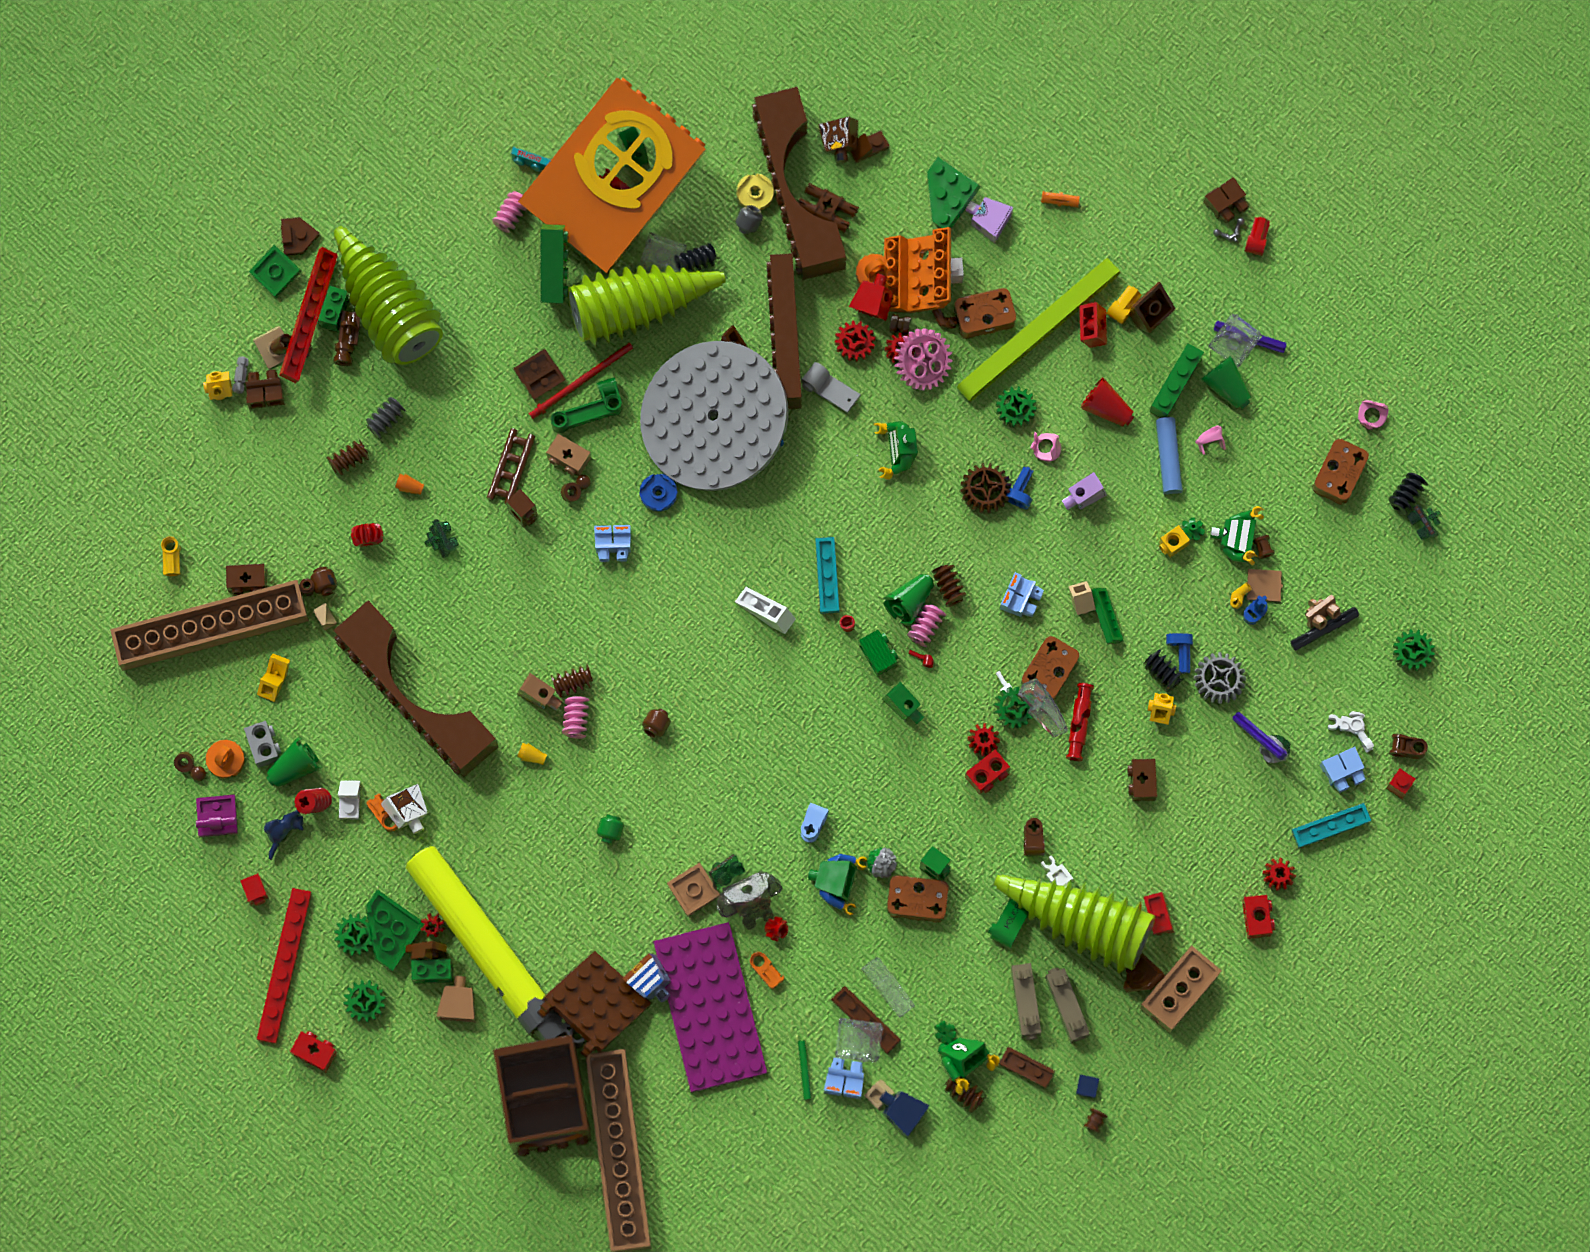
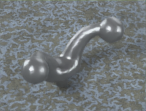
(1234, 237)

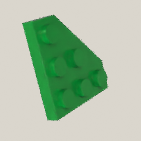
(949, 193)
(390, 929)

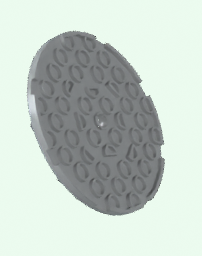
(749, 420)

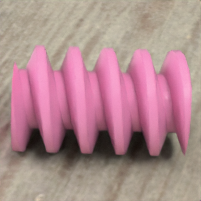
(509, 212)
(924, 624)
(573, 717)

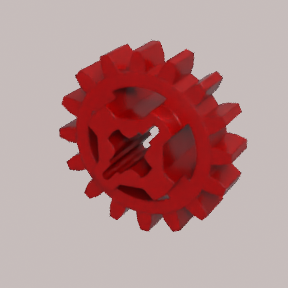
(862, 343)

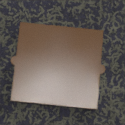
(1264, 583)

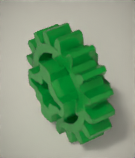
(1023, 404)
(1421, 651)
(1015, 715)
(348, 935)
(356, 1001)

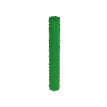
(804, 1070)

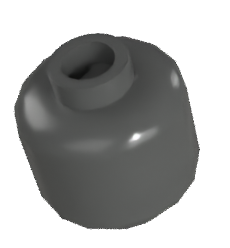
(749, 219)

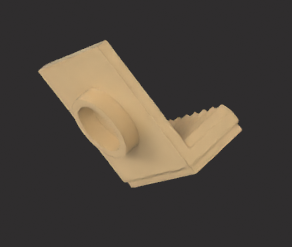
(263, 344)

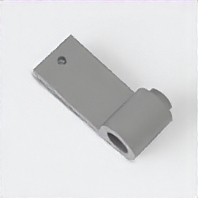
(822, 383)

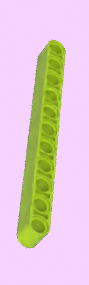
(1038, 330)

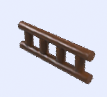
(506, 455)

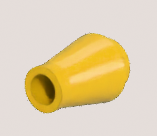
(531, 754)

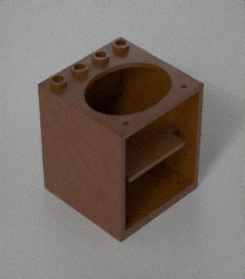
(542, 1095)

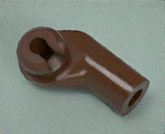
(946, 322)

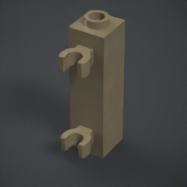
(1026, 1001)
(1067, 1005)

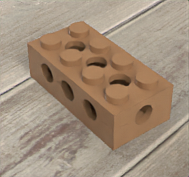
(1178, 976)

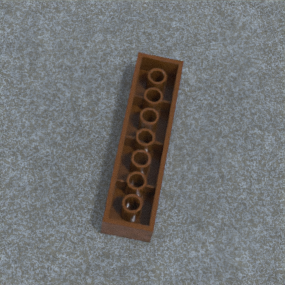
(784, 325)

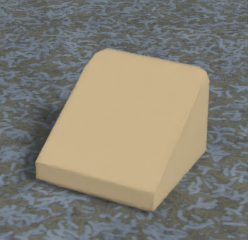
(876, 1091)

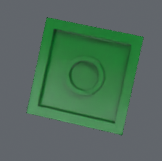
(275, 271)

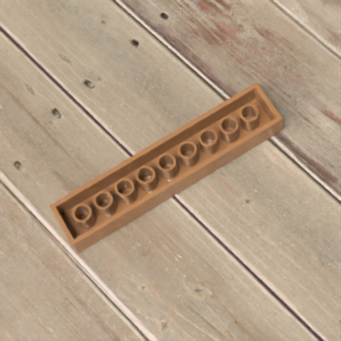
(209, 625)
(618, 1151)

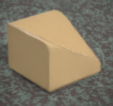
(325, 616)

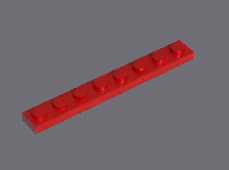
(308, 315)
(284, 966)

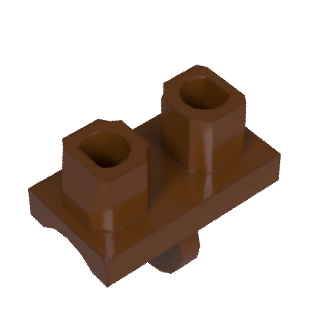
(349, 328)

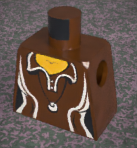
(840, 137)

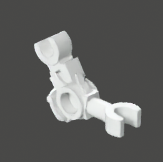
(1354, 725)

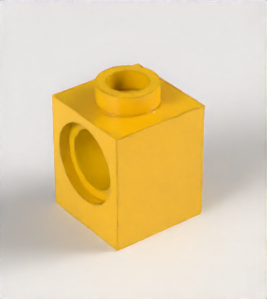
(1176, 534)

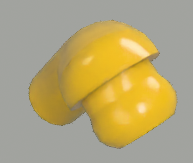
(1238, 595)

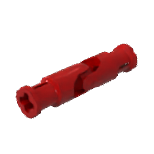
(1080, 718)

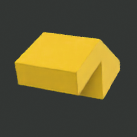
(274, 677)

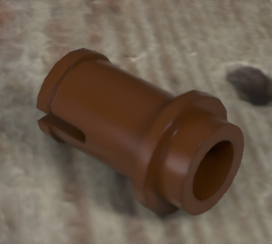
(305, 583)

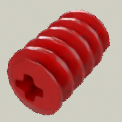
(313, 800)

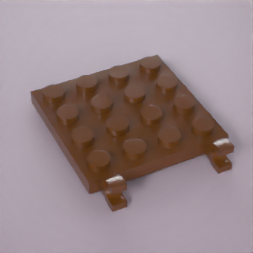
(595, 1002)

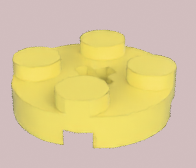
(755, 182)

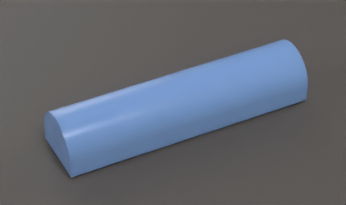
(1169, 455)

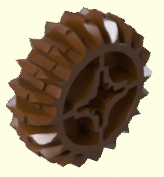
(979, 490)

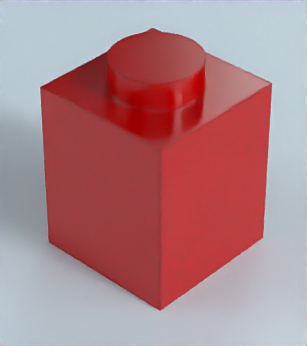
(1400, 783)
(254, 890)

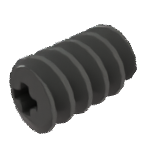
(384, 417)

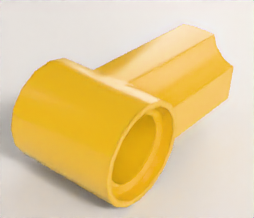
(1120, 309)
(171, 558)

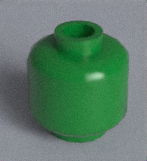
(610, 829)

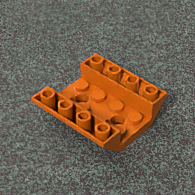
(911, 274)

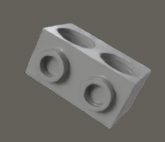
(259, 745)

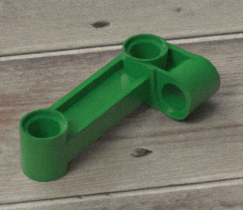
(591, 411)

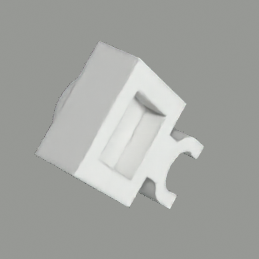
(1059, 872)

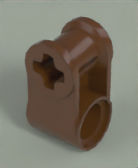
(1406, 746)
(1034, 841)

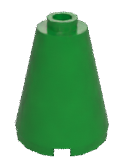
(1228, 383)
(909, 599)
(293, 764)

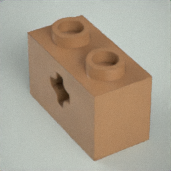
(563, 447)

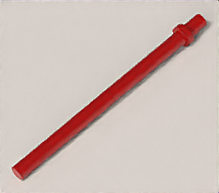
(581, 380)

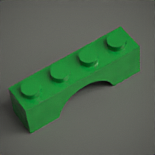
(1176, 381)

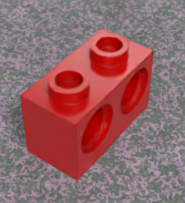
(984, 768)

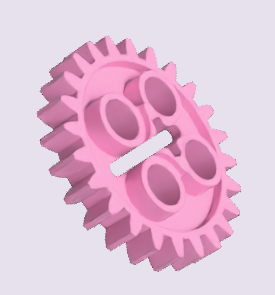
(937, 355)

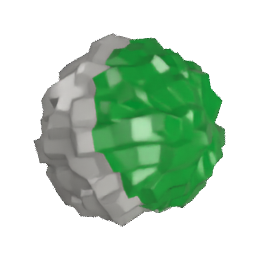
(881, 862)

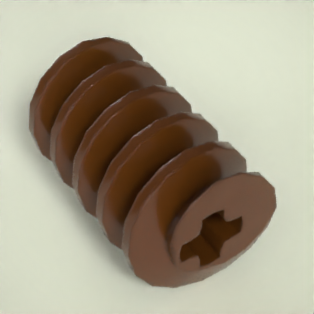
(348, 458)
(949, 585)
(572, 681)
(969, 1097)

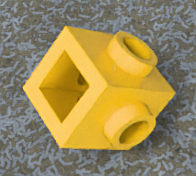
(218, 385)
(1161, 708)

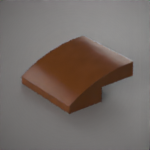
(539, 374)

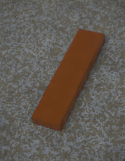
(856, 1010)

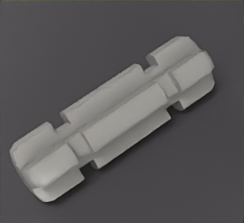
(240, 375)

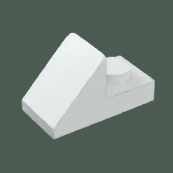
(349, 799)

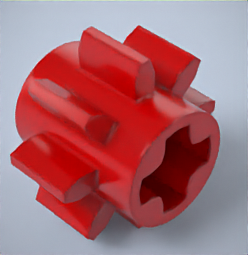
(434, 920)
(776, 928)

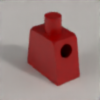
(873, 298)

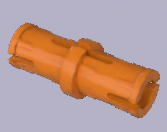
(1060, 199)

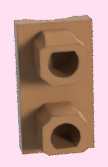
(1319, 610)

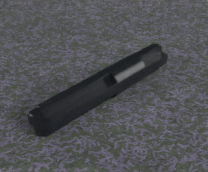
(1332, 624)

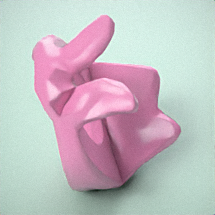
(1382, 408)
(1211, 435)
(1055, 450)

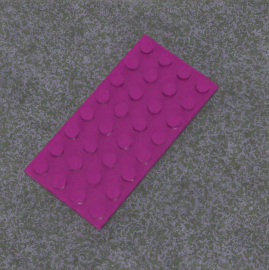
(710, 1007)

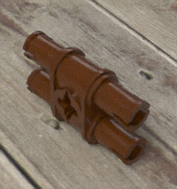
(826, 198)

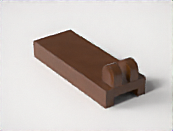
(1027, 1067)

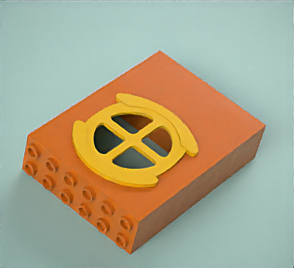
(598, 217)

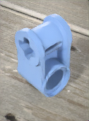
(814, 820)

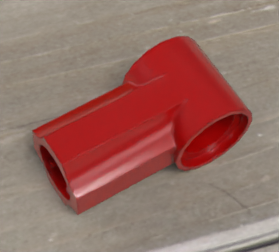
(1256, 240)

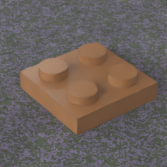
(693, 889)

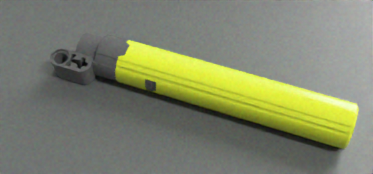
(485, 945)

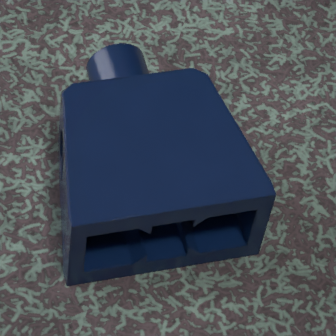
(903, 1111)

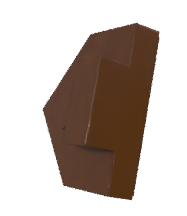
(297, 235)
(427, 950)
(1143, 976)

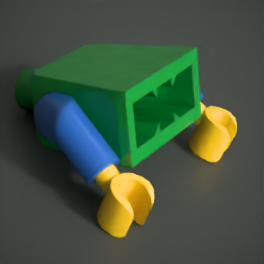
(836, 879)

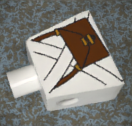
(406, 808)

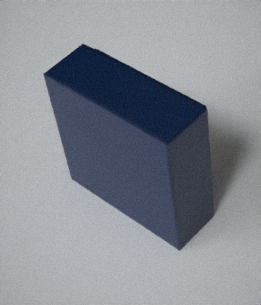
(1087, 1086)

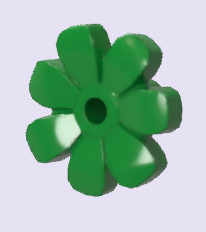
(1193, 529)
(945, 1032)

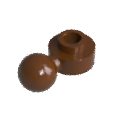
(582, 482)
(197, 772)

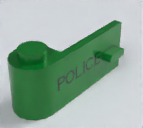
(1009, 924)

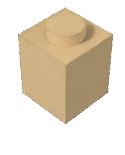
(1082, 598)

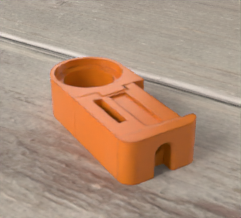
(379, 812)
(767, 971)

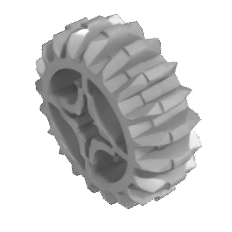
(1224, 685)

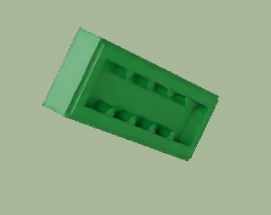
(1106, 616)

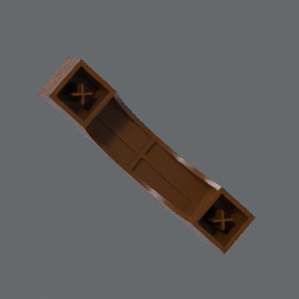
(813, 240)
(456, 736)

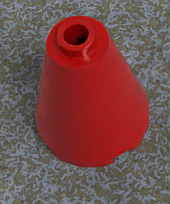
(1107, 404)

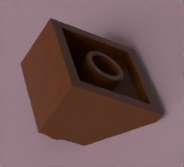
(1152, 308)

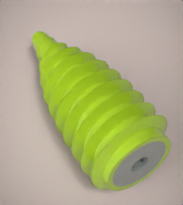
(634, 299)
(387, 302)
(1084, 917)

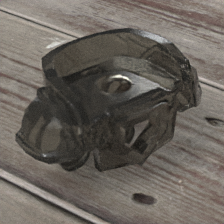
(752, 902)

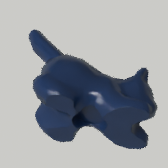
(278, 829)

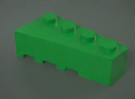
(553, 263)

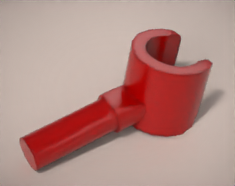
(927, 659)

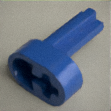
(1016, 493)
(1258, 607)
(1184, 642)

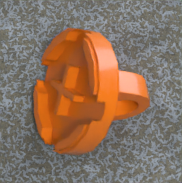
(869, 267)
(225, 759)

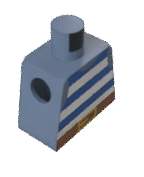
(649, 978)

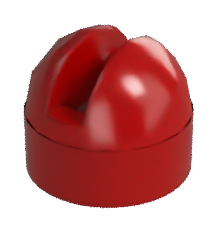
(845, 621)

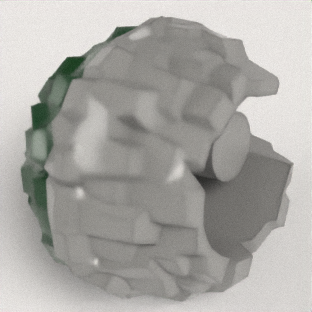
(1282, 742)

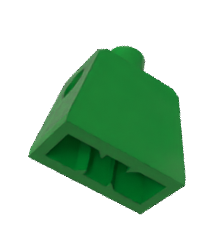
(626, 138)
(897, 697)

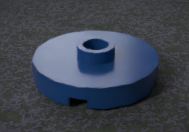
(656, 483)

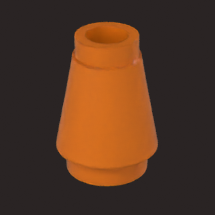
(408, 484)

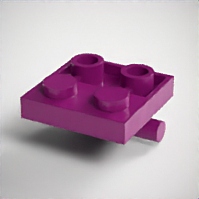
(216, 815)

